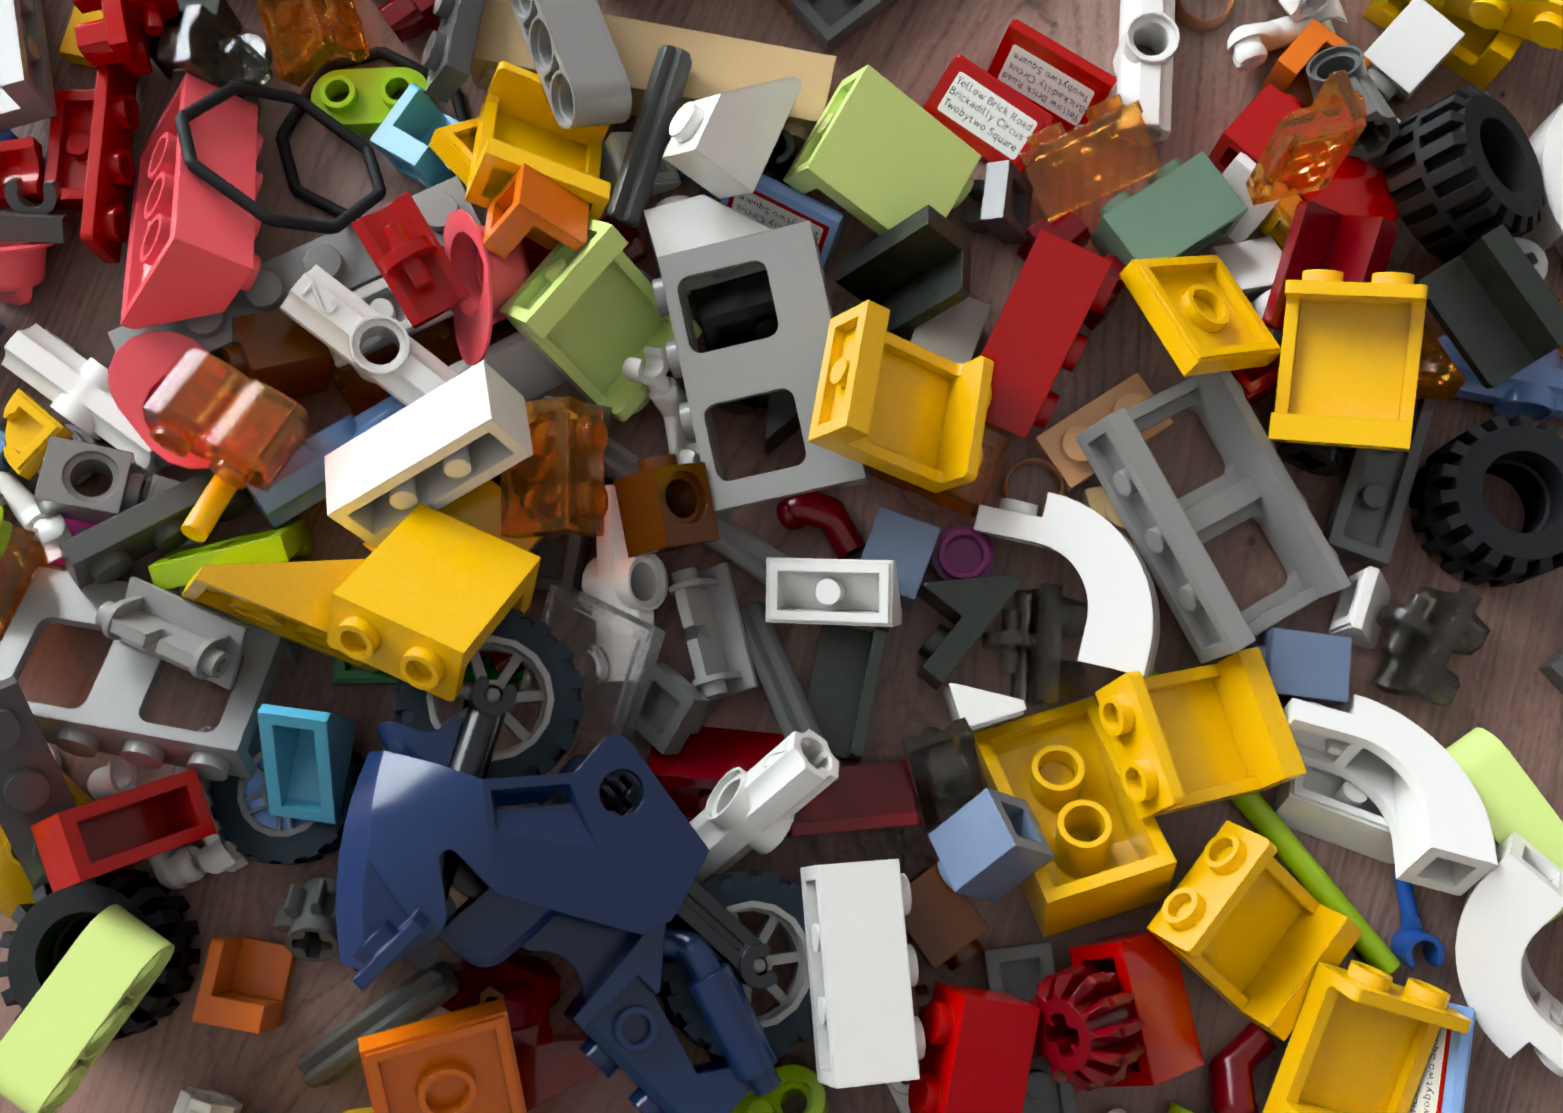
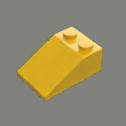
(278, 598)
(1076, 793)

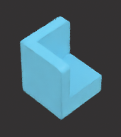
(407, 134)

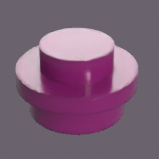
(962, 553)

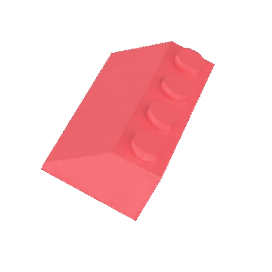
(186, 238)

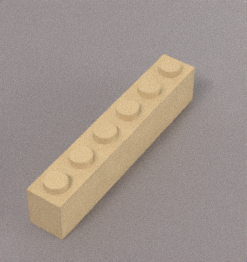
(717, 62)

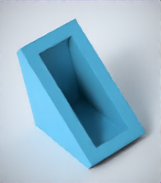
(305, 761)

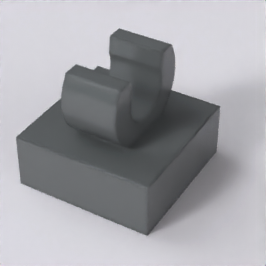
(1005, 203)
(35, 222)
(671, 711)

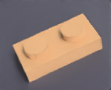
(1059, 442)

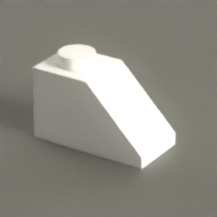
(730, 135)
(697, 221)

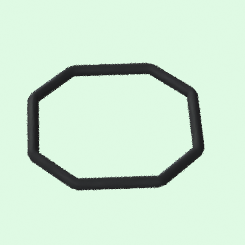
(296, 113)
(277, 220)

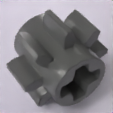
(310, 919)

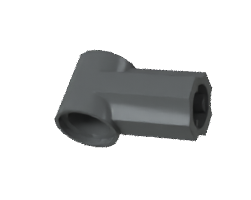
(1381, 121)

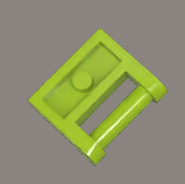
(267, 546)

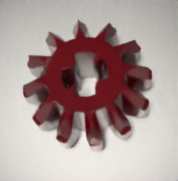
(1086, 1028)

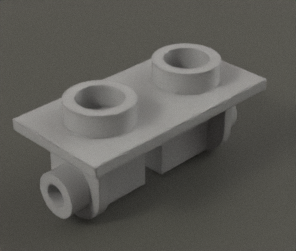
(176, 631)
(714, 631)

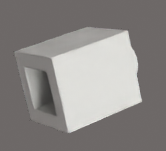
(1411, 50)

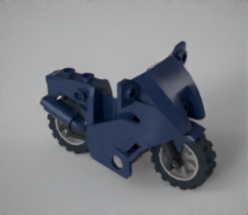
(568, 880)

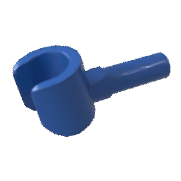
(1412, 930)

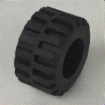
(1463, 173)
(1458, 518)
(58, 918)

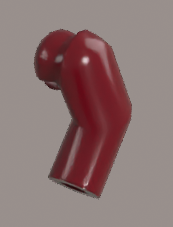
(823, 513)
(1232, 1070)

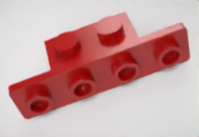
(93, 156)

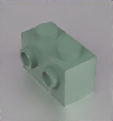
(1174, 216)

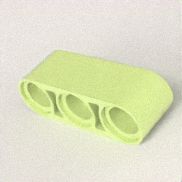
(1509, 795)
(80, 1010)

